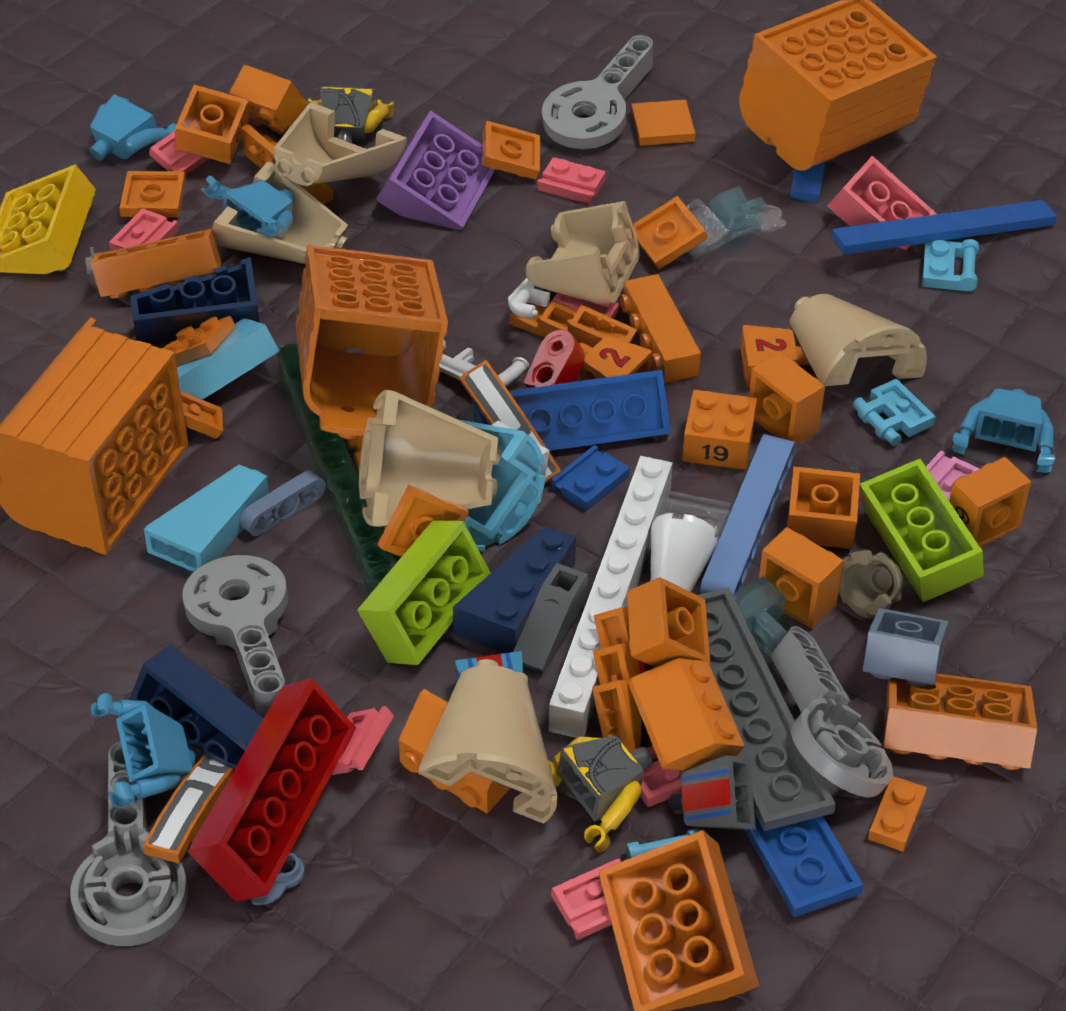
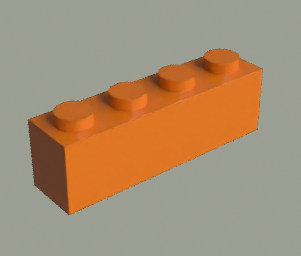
(155, 263)
(660, 328)

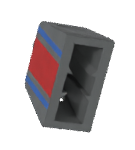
(717, 795)

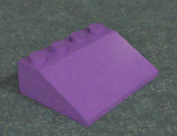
(437, 176)

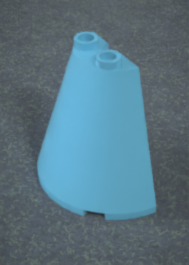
(518, 488)

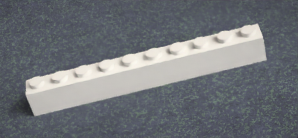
(618, 572)

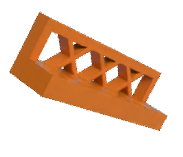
(261, 150)

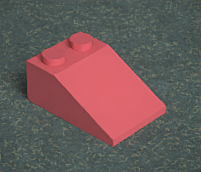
(877, 197)

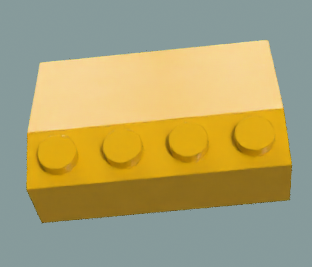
(44, 222)

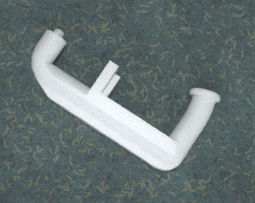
(527, 293)
(462, 363)

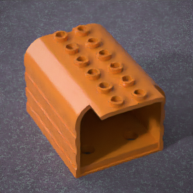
(833, 82)
(370, 304)
(92, 438)

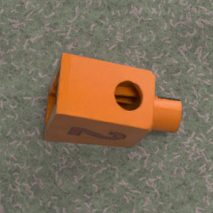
(763, 342)
(614, 358)

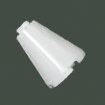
(680, 549)

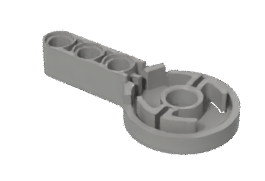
(596, 98)
(242, 622)
(827, 725)
(121, 854)

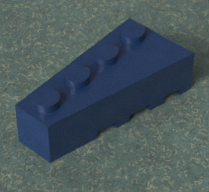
(169, 309)
(502, 602)
(203, 707)

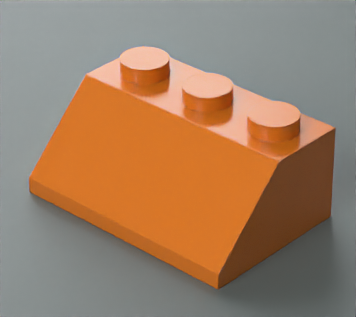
(685, 714)
(414, 741)

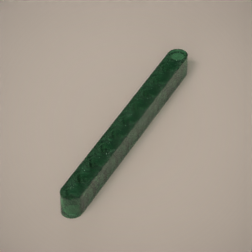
(339, 474)

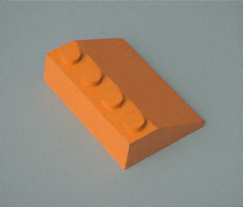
(962, 720)
(678, 926)

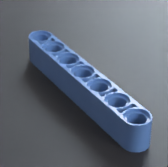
(749, 516)

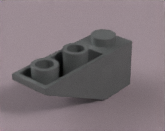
(552, 616)

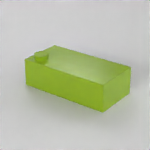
(922, 530)
(419, 593)

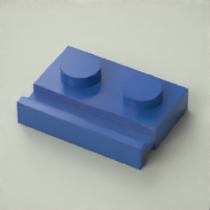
(590, 478)

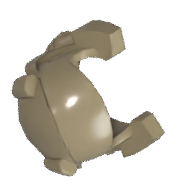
(870, 582)

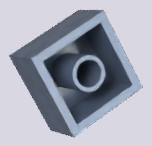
(905, 647)

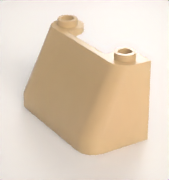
(592, 254)

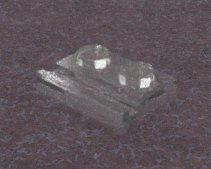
(716, 231)
(709, 510)

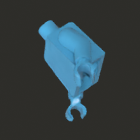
(124, 129)
(258, 206)
(1010, 420)
(151, 747)

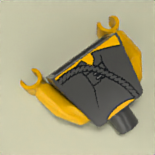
(354, 111)
(603, 779)

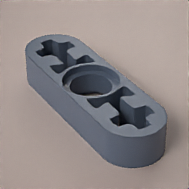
(266, 511)

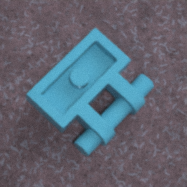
(900, 406)

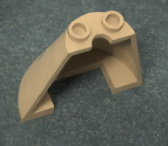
(314, 156)
(311, 225)
(839, 333)
(424, 450)
(495, 734)

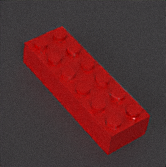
(272, 791)

